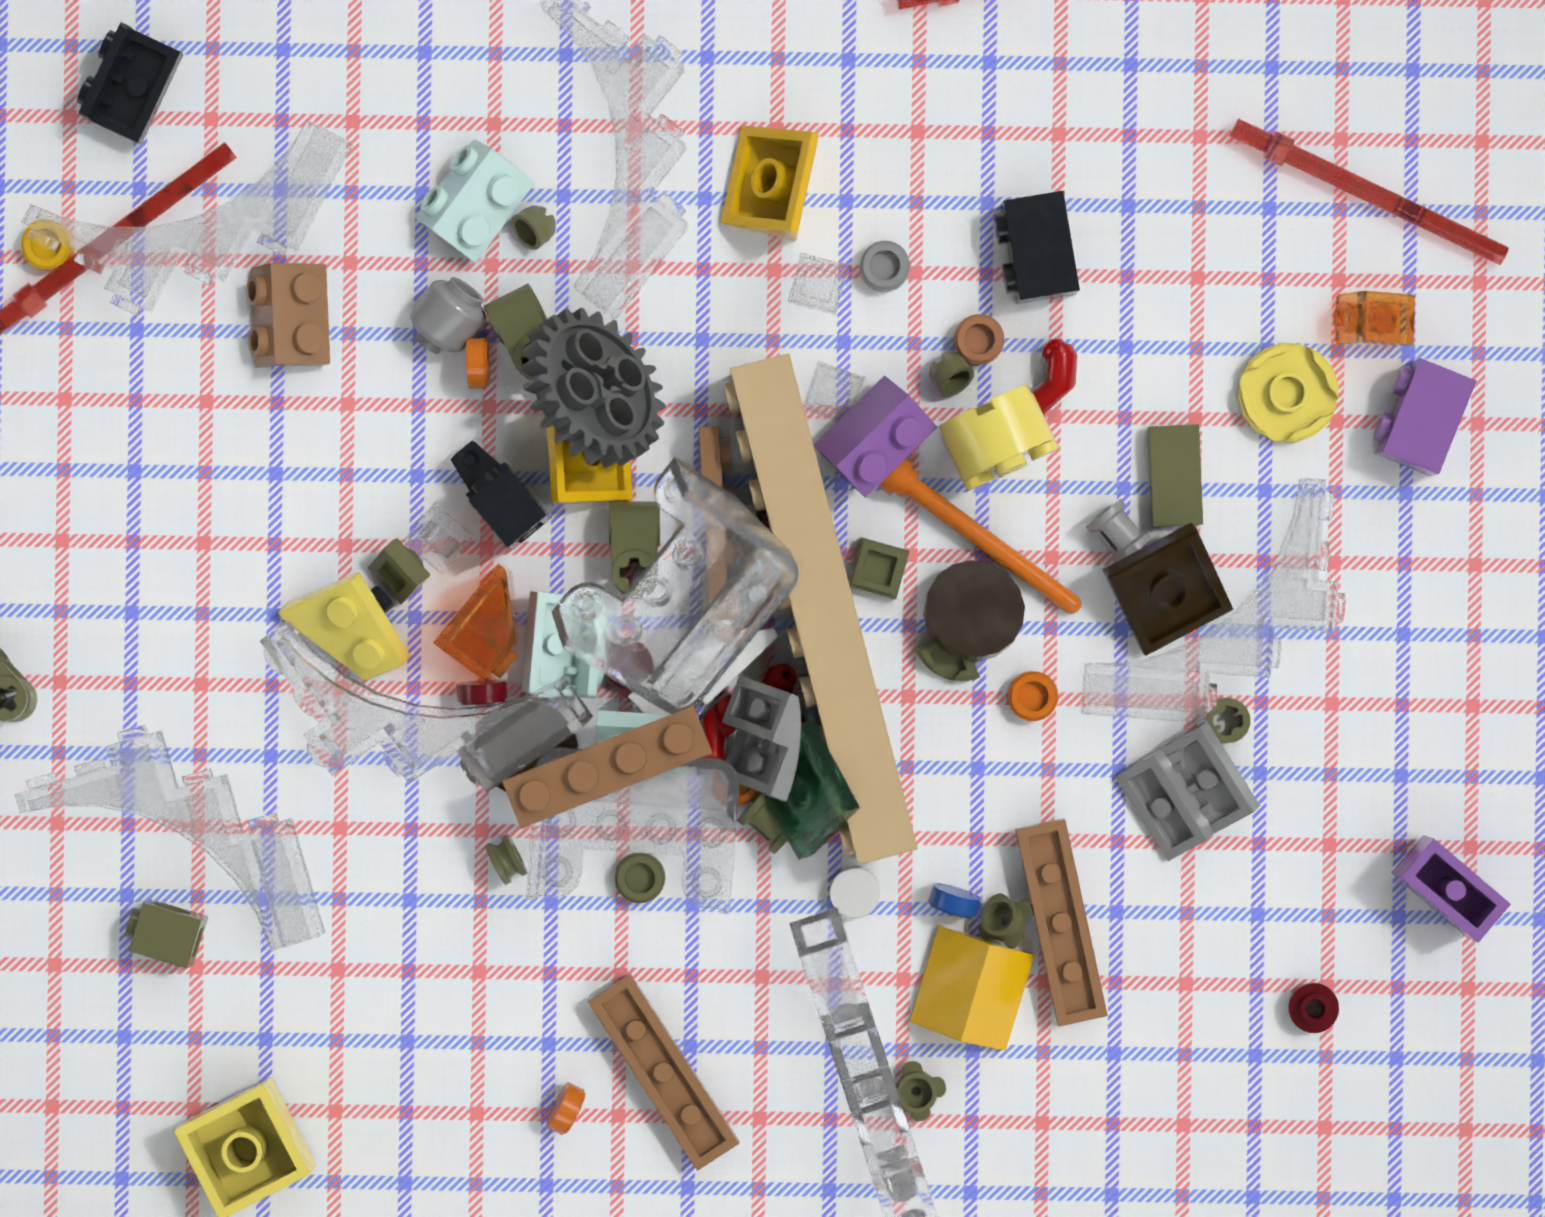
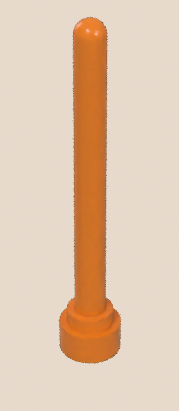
(905, 481)

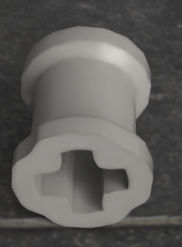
(1118, 531)

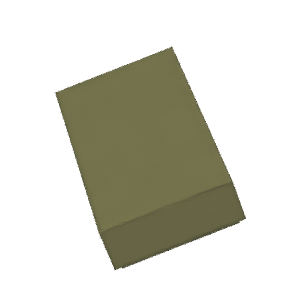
(1175, 475)

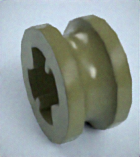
(1234, 733)
(506, 859)

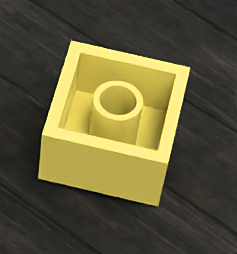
(245, 1148)

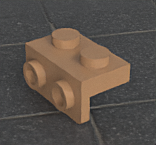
(289, 315)

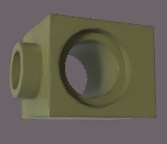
(166, 933)

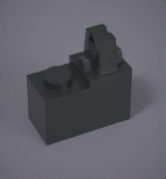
(499, 495)

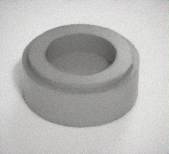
(884, 266)

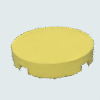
(1287, 392)

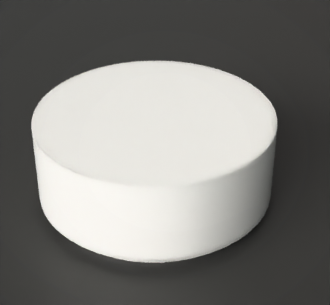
(854, 892)

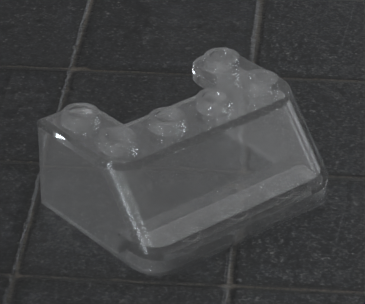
(690, 604)
(673, 813)

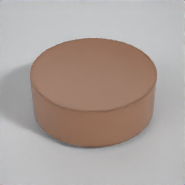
(979, 339)

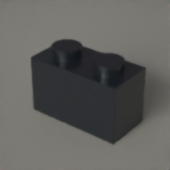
(1038, 247)

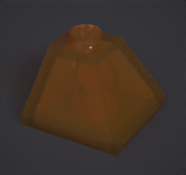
(485, 627)

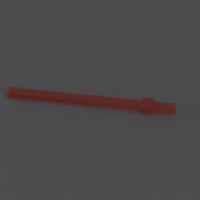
(1281, 149)
(31, 299)

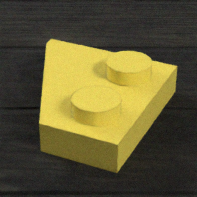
(348, 626)

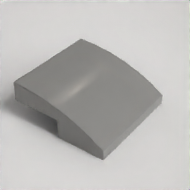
(765, 738)
(1187, 791)

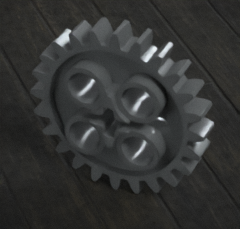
(593, 387)

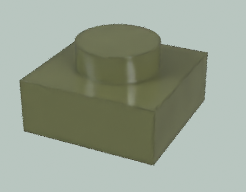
(399, 570)

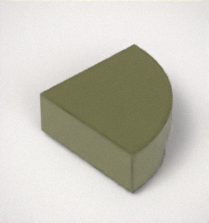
(945, 664)

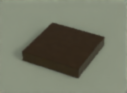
(1168, 589)

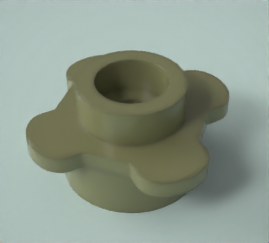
(994, 914)
(930, 1086)

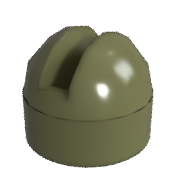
(533, 226)
(951, 374)

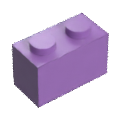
(1423, 416)
(875, 436)
(1451, 888)

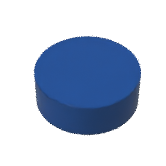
(954, 900)

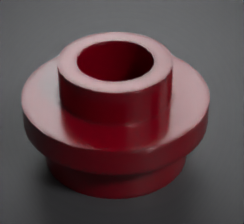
(1299, 1000)

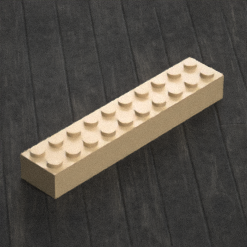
(821, 604)

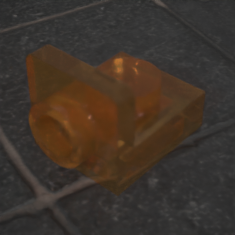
(1374, 318)

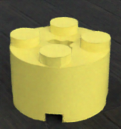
(997, 437)

